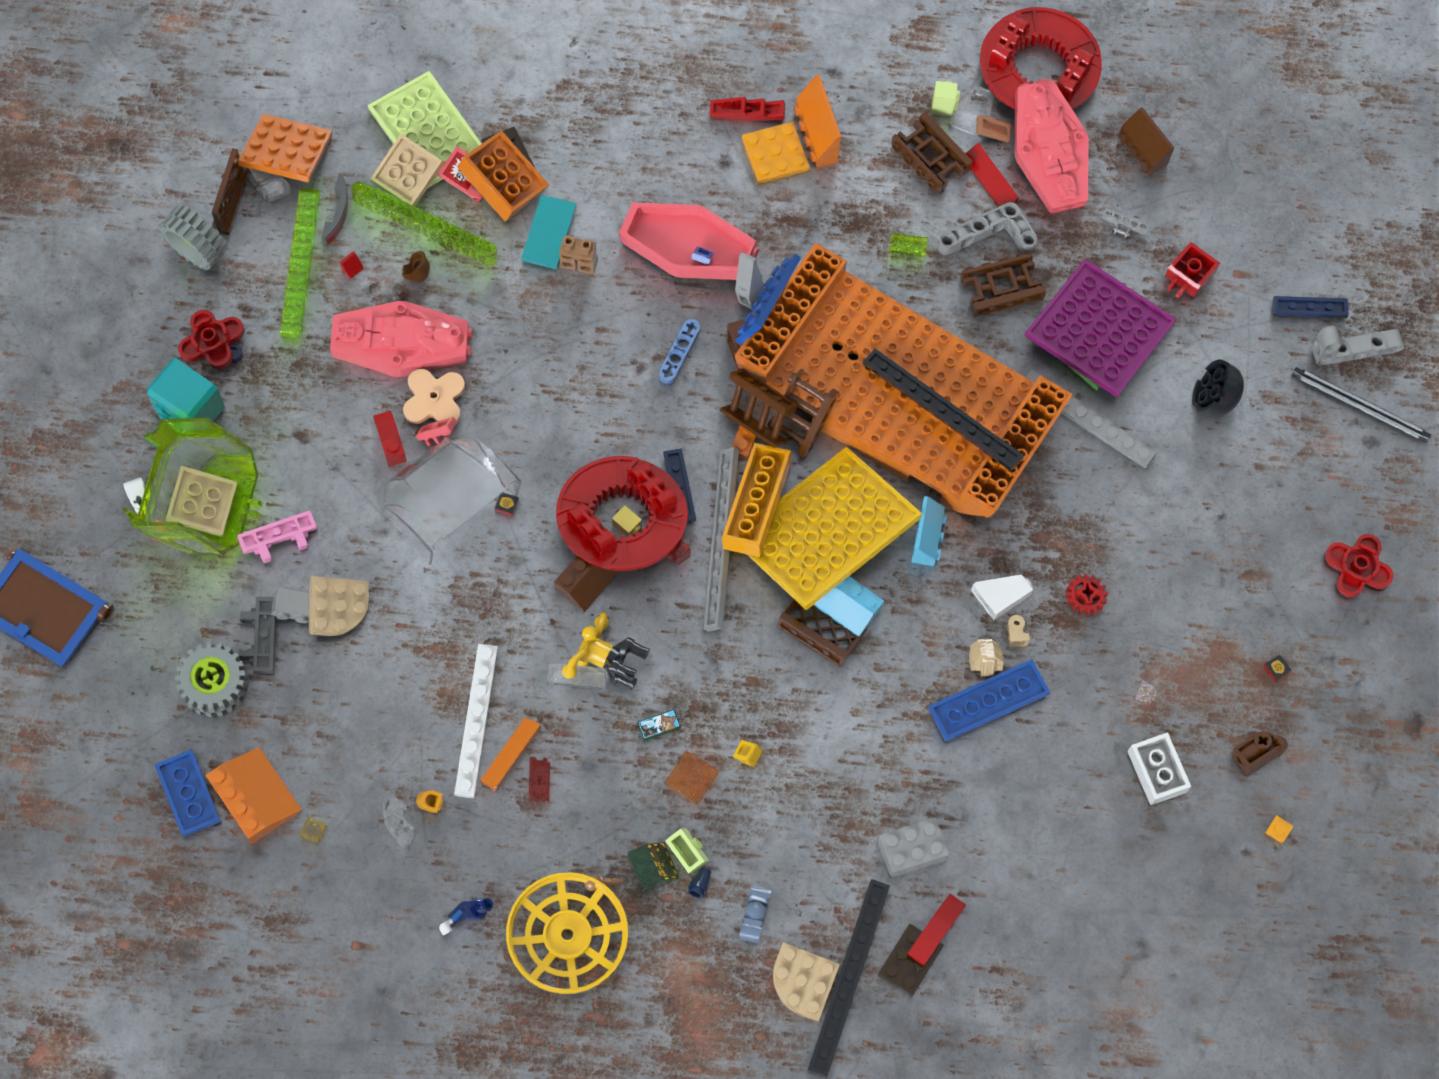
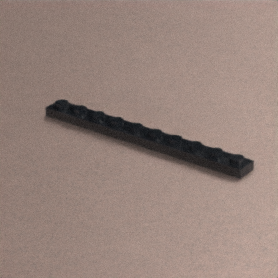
(943, 410)
(848, 978)

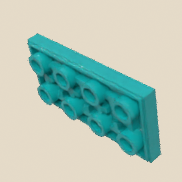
(547, 231)

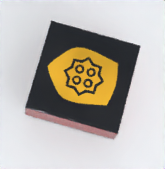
(506, 504)
(1277, 668)

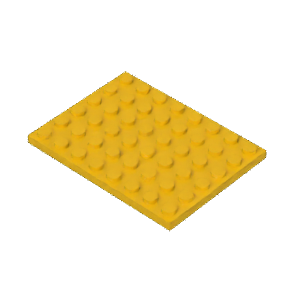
(832, 527)

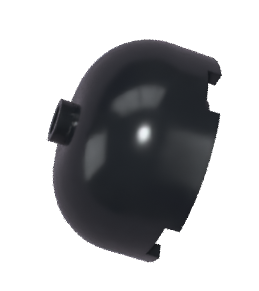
(1225, 386)

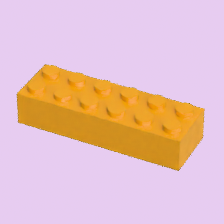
(756, 500)

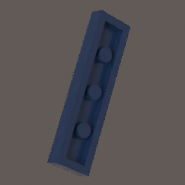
(1310, 307)
(677, 470)

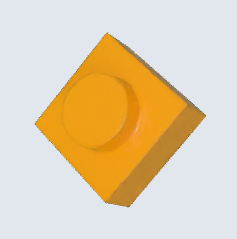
(1279, 829)

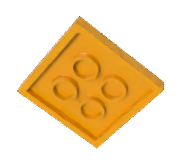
(775, 152)

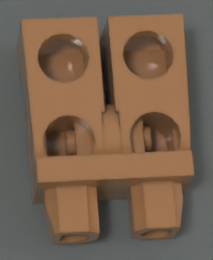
(578, 252)

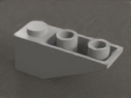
(748, 280)

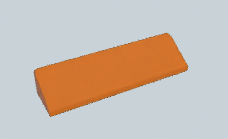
(510, 753)

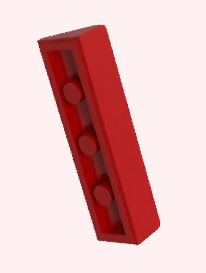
(991, 177)

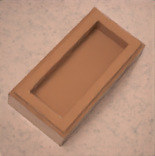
(993, 128)

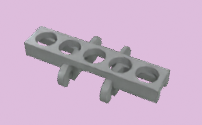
(1120, 221)

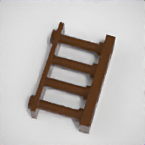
(770, 398)
(820, 414)

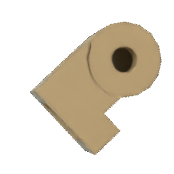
(1015, 633)

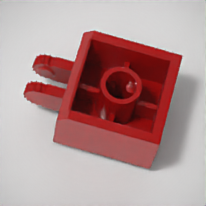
(1191, 270)

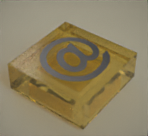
(313, 830)

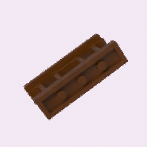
(941, 143)
(1008, 297)

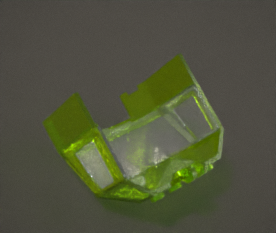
(206, 448)

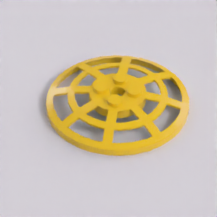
(562, 921)

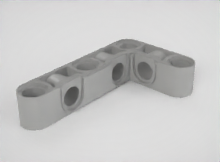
(991, 223)
(1356, 347)

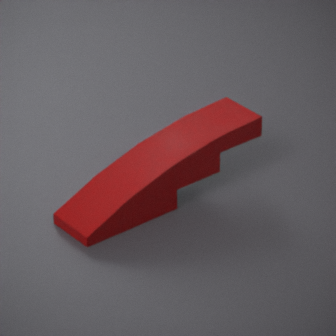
(747, 110)

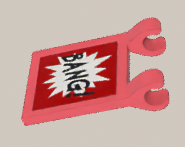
(456, 178)

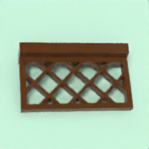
(229, 194)
(816, 640)

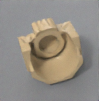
(985, 657)

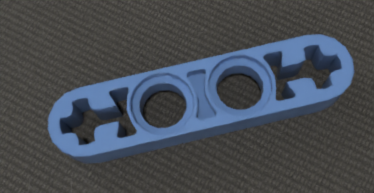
(679, 351)

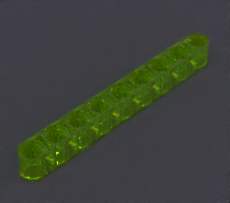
(430, 229)
(300, 263)

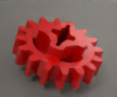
(1080, 600)

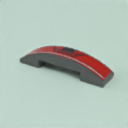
(331, 229)

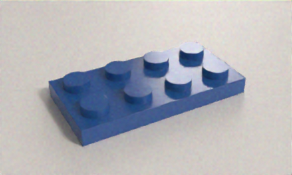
(187, 793)

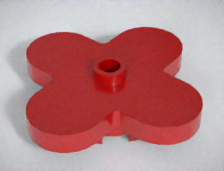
(211, 339)
(1370, 569)

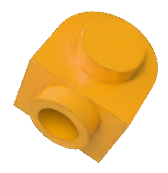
(430, 801)

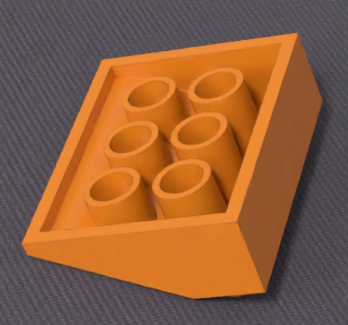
(818, 123)
(502, 175)
(254, 794)

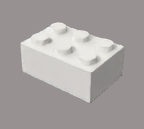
(1159, 768)

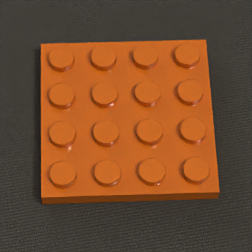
(285, 148)

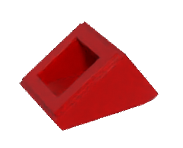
(351, 265)

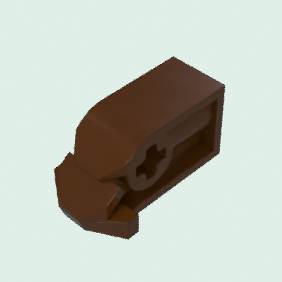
(1258, 751)

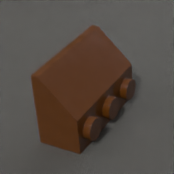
(1146, 141)
(583, 582)

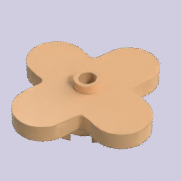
(425, 388)

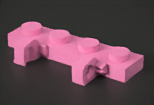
(291, 528)

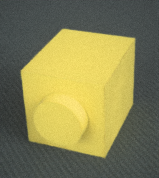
(627, 522)

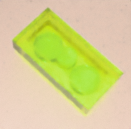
(908, 244)

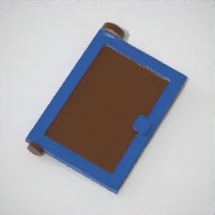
(47, 608)

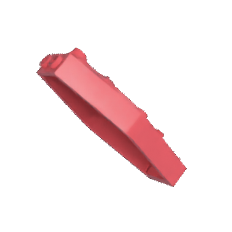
(1051, 146)
(673, 231)
(400, 338)

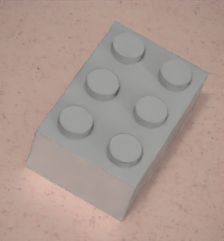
(912, 847)

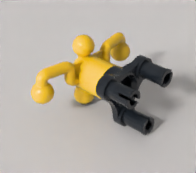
(605, 654)

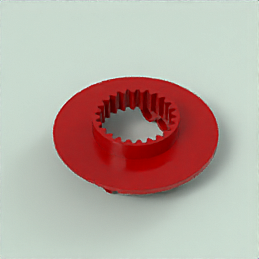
(1046, 28)
(621, 477)

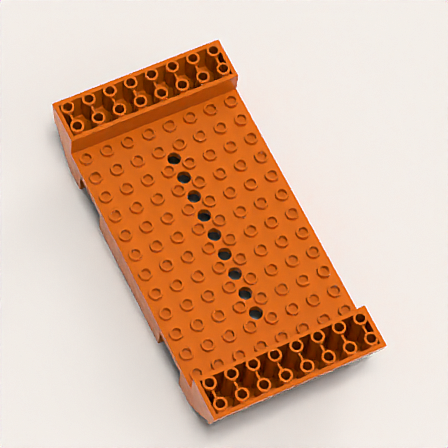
(872, 417)

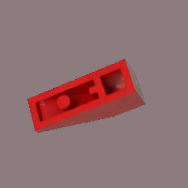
(390, 438)

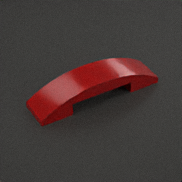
(936, 929)

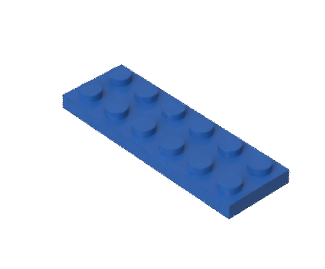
(767, 298)
(988, 700)

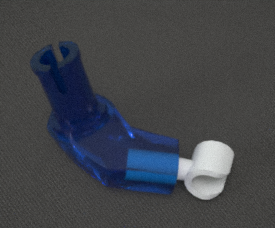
(466, 910)

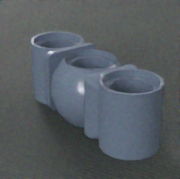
(755, 914)

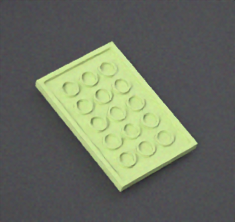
(426, 117)

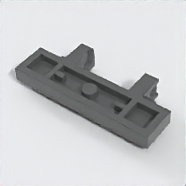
(262, 651)

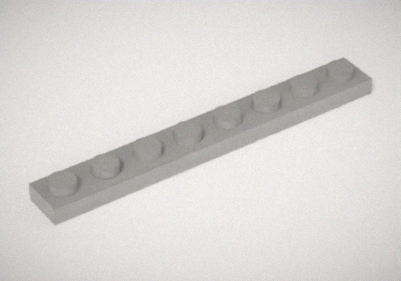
(1105, 429)

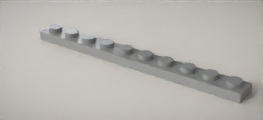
(718, 556)

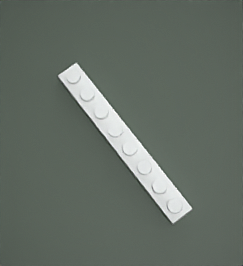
(476, 721)

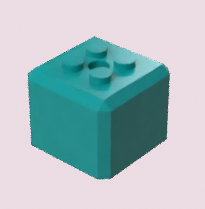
(184, 393)

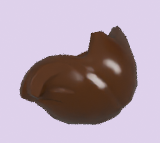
(418, 267)

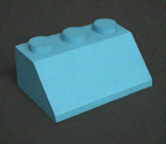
(929, 533)
(851, 605)

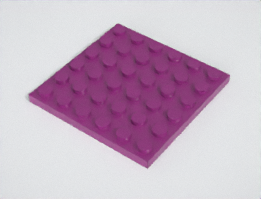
(1100, 327)

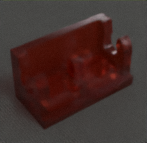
(539, 779)

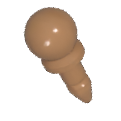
(589, 885)

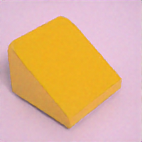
(748, 753)

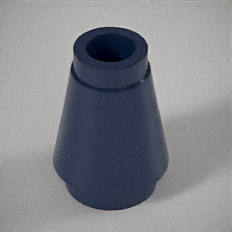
(699, 884)

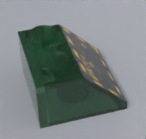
(652, 866)

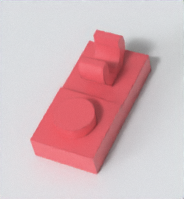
(435, 430)

